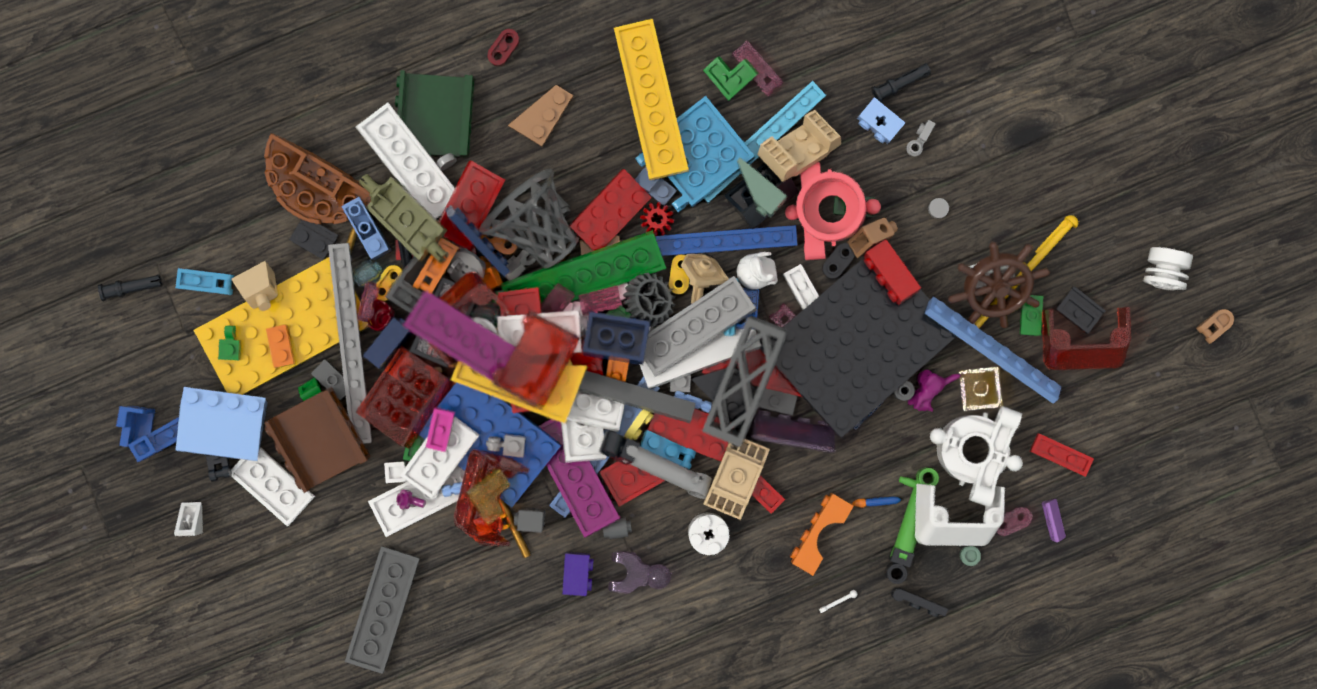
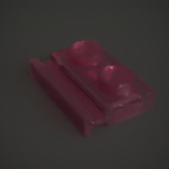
(600, 300)

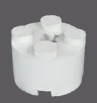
(712, 544)

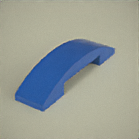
(155, 441)

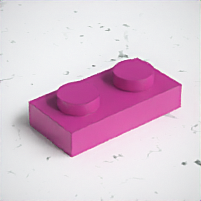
(440, 429)

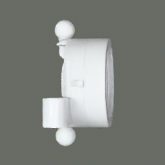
(982, 474)

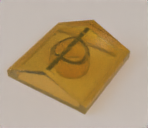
(981, 388)

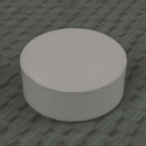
(446, 161)
(938, 208)

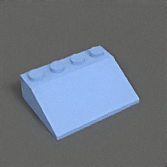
(220, 424)

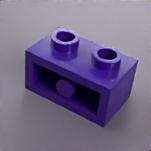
(577, 574)

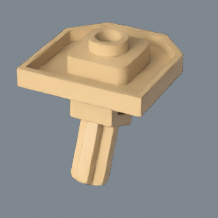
(702, 273)

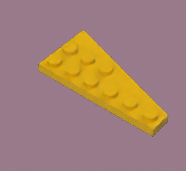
(558, 405)

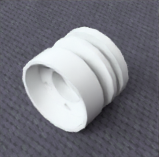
(1168, 268)

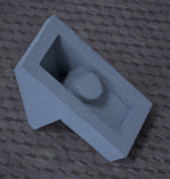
(657, 188)

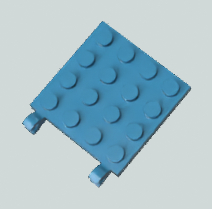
(710, 153)

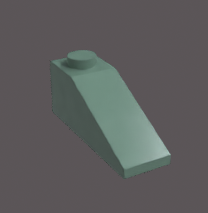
(764, 194)

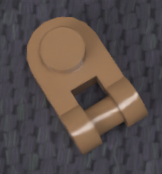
(1222, 322)

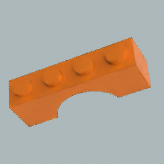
(833, 511)

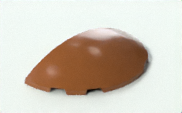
(308, 183)

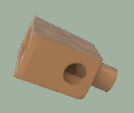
(875, 233)

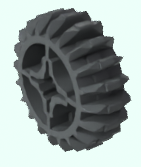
(657, 293)

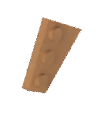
(542, 116)

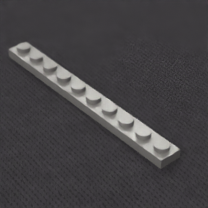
(349, 336)

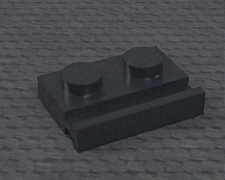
(314, 238)
(1080, 310)

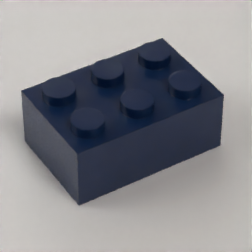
(616, 338)

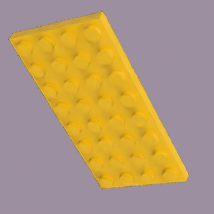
(302, 304)

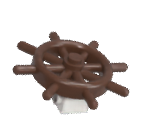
(995, 277)

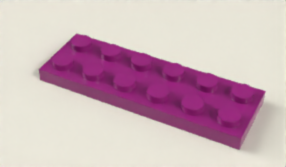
(458, 335)
(580, 487)

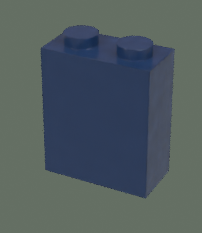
(388, 343)

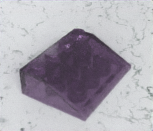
(792, 432)

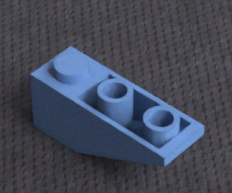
(366, 229)

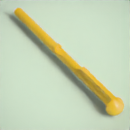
(1069, 222)

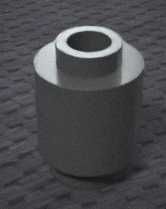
(910, 392)
(618, 529)

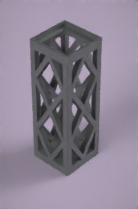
(724, 429)

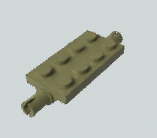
(405, 218)

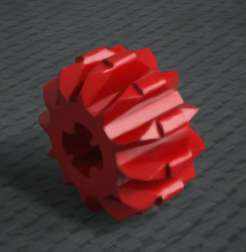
(659, 212)

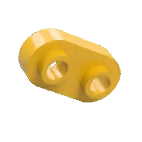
(678, 274)
(386, 281)

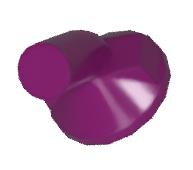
(405, 498)

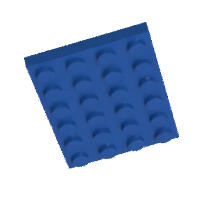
(494, 417)

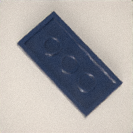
(482, 244)

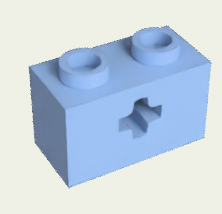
(874, 112)

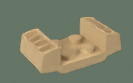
(800, 147)
(736, 478)

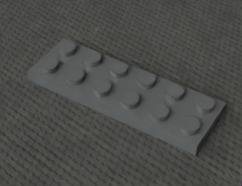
(382, 609)

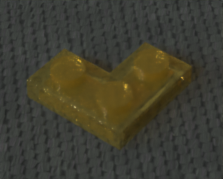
(484, 495)

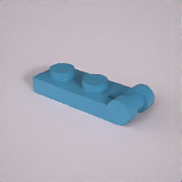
(204, 281)
(667, 449)

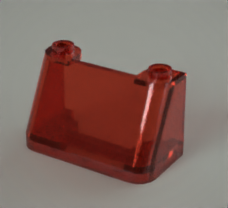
(537, 360)

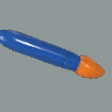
(876, 501)

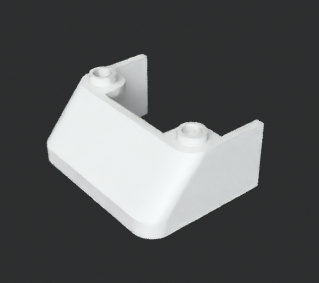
(933, 524)

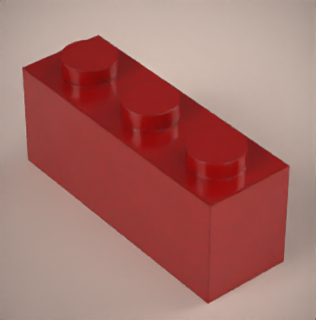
(891, 272)

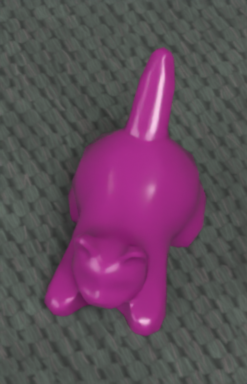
(929, 386)

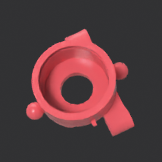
(817, 187)

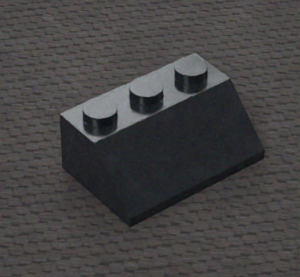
(743, 203)

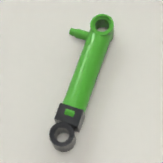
(902, 551)

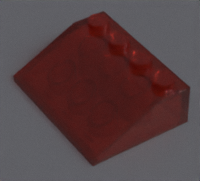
(404, 397)

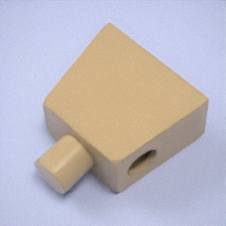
(257, 286)

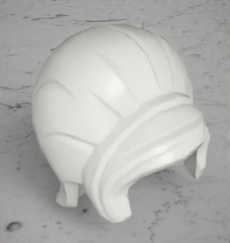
(757, 271)

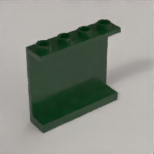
(437, 111)

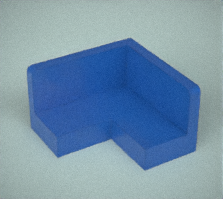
(134, 423)

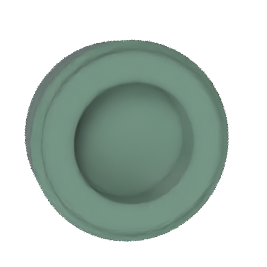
(970, 555)

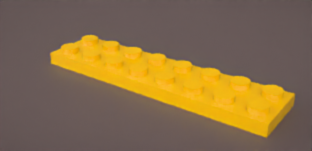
(651, 99)

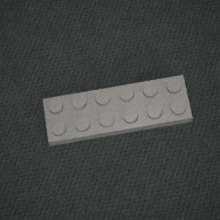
(697, 325)

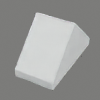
(189, 519)

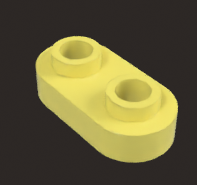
(634, 430)

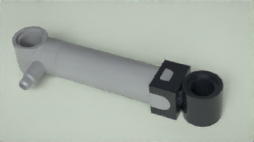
(630, 452)

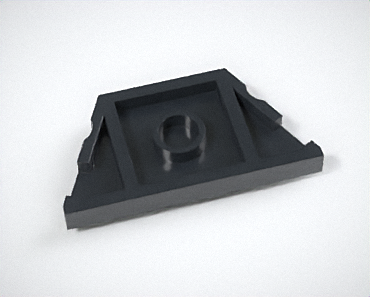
(710, 384)

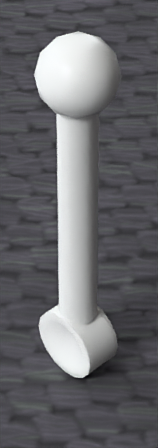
(853, 594)

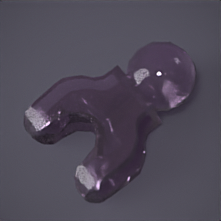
(638, 574)

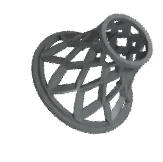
(550, 220)

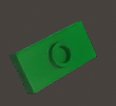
(1031, 318)

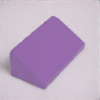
(1053, 520)

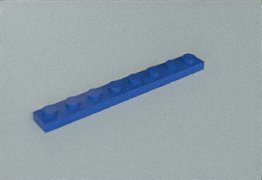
(727, 240)

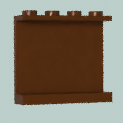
(317, 439)

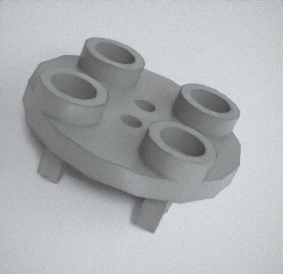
(460, 262)

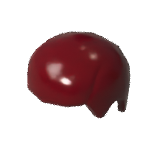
(382, 315)

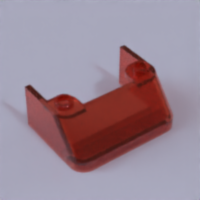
(468, 287)
(1062, 356)
(466, 516)

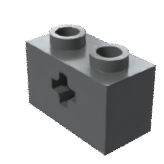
(530, 519)

